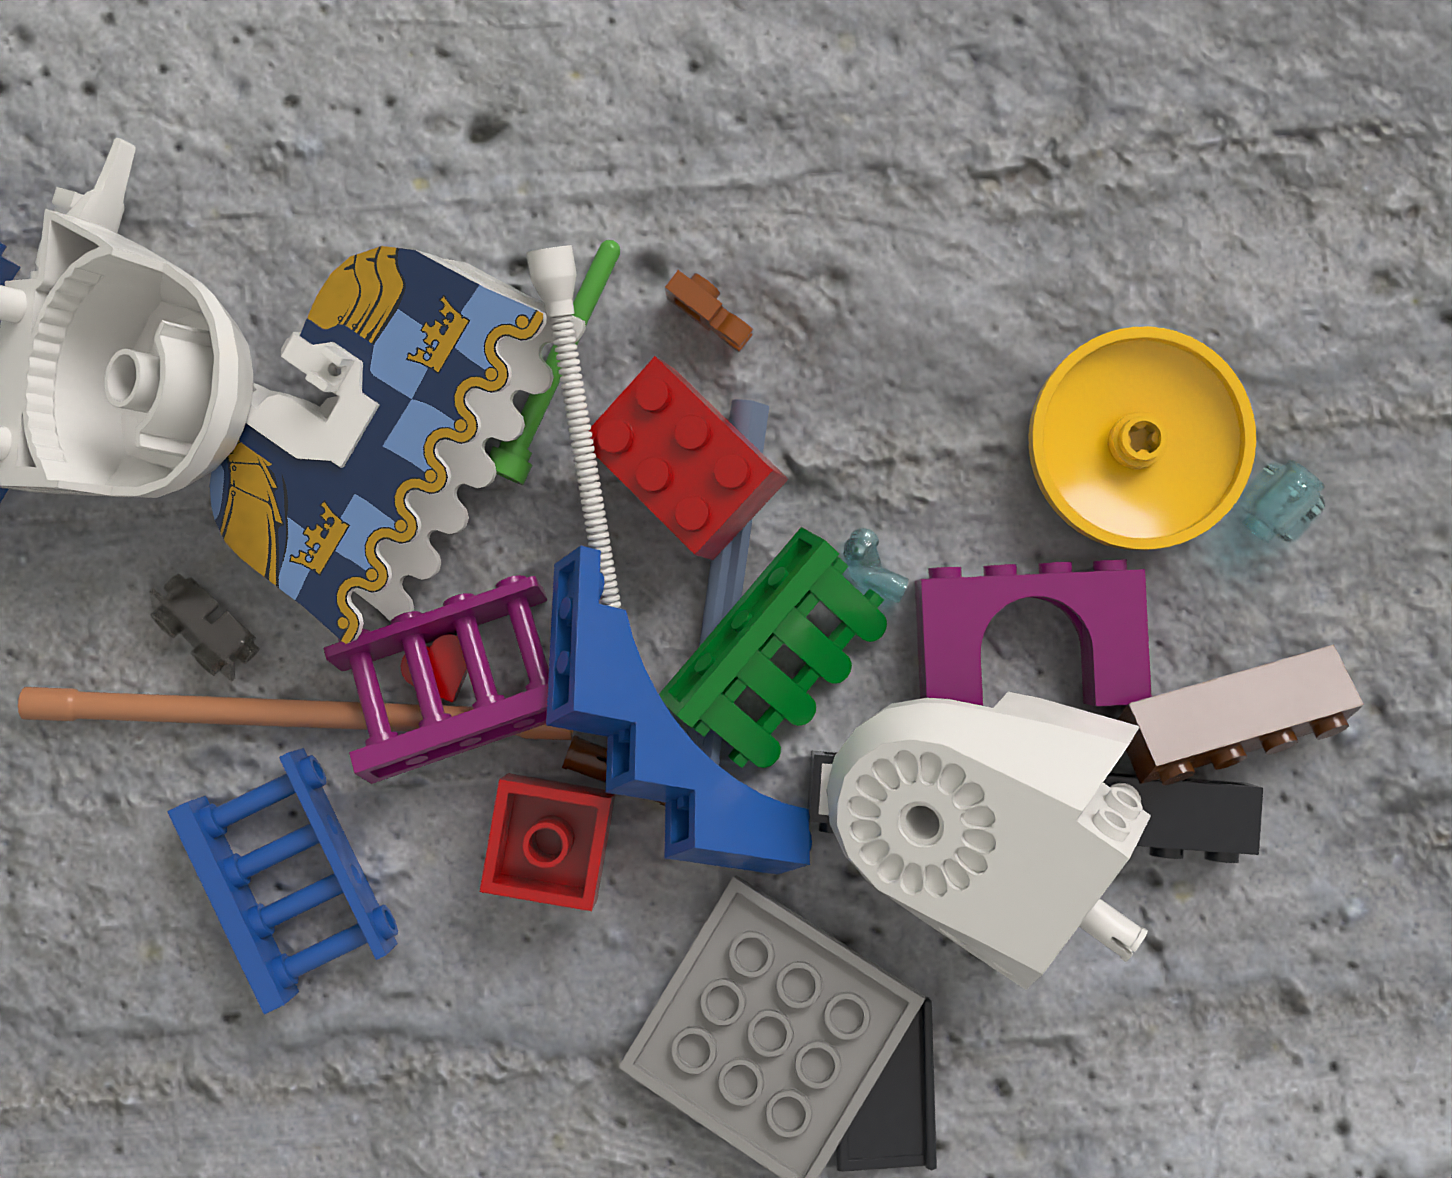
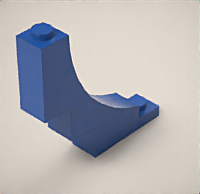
(605, 691)

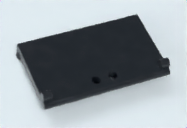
(898, 1114)

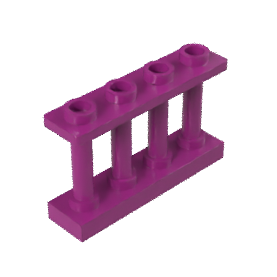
(439, 732)

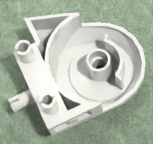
(115, 370)
(992, 823)

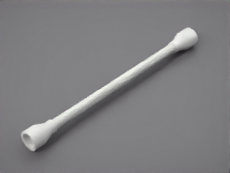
(554, 279)

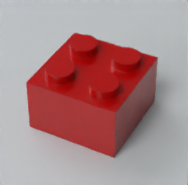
(547, 842)

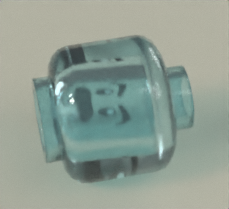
(1282, 501)

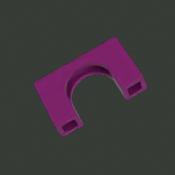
(1102, 604)

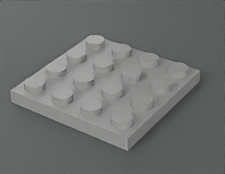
(771, 1033)

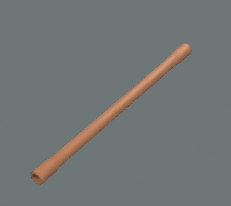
(71, 704)

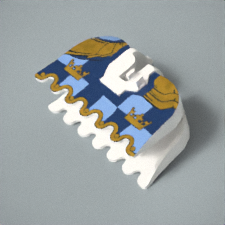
(359, 484)

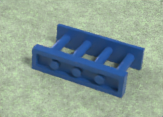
(251, 924)

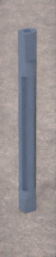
(729, 567)

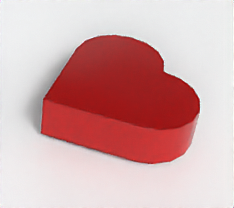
(447, 666)

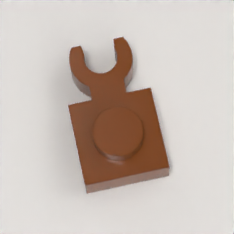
(699, 301)

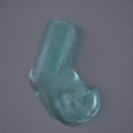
(866, 567)

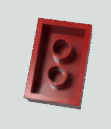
(684, 459)

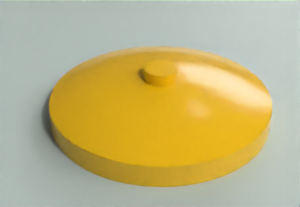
(1142, 438)

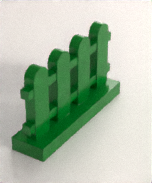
(754, 630)

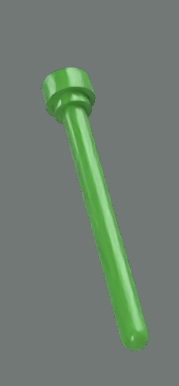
(513, 456)

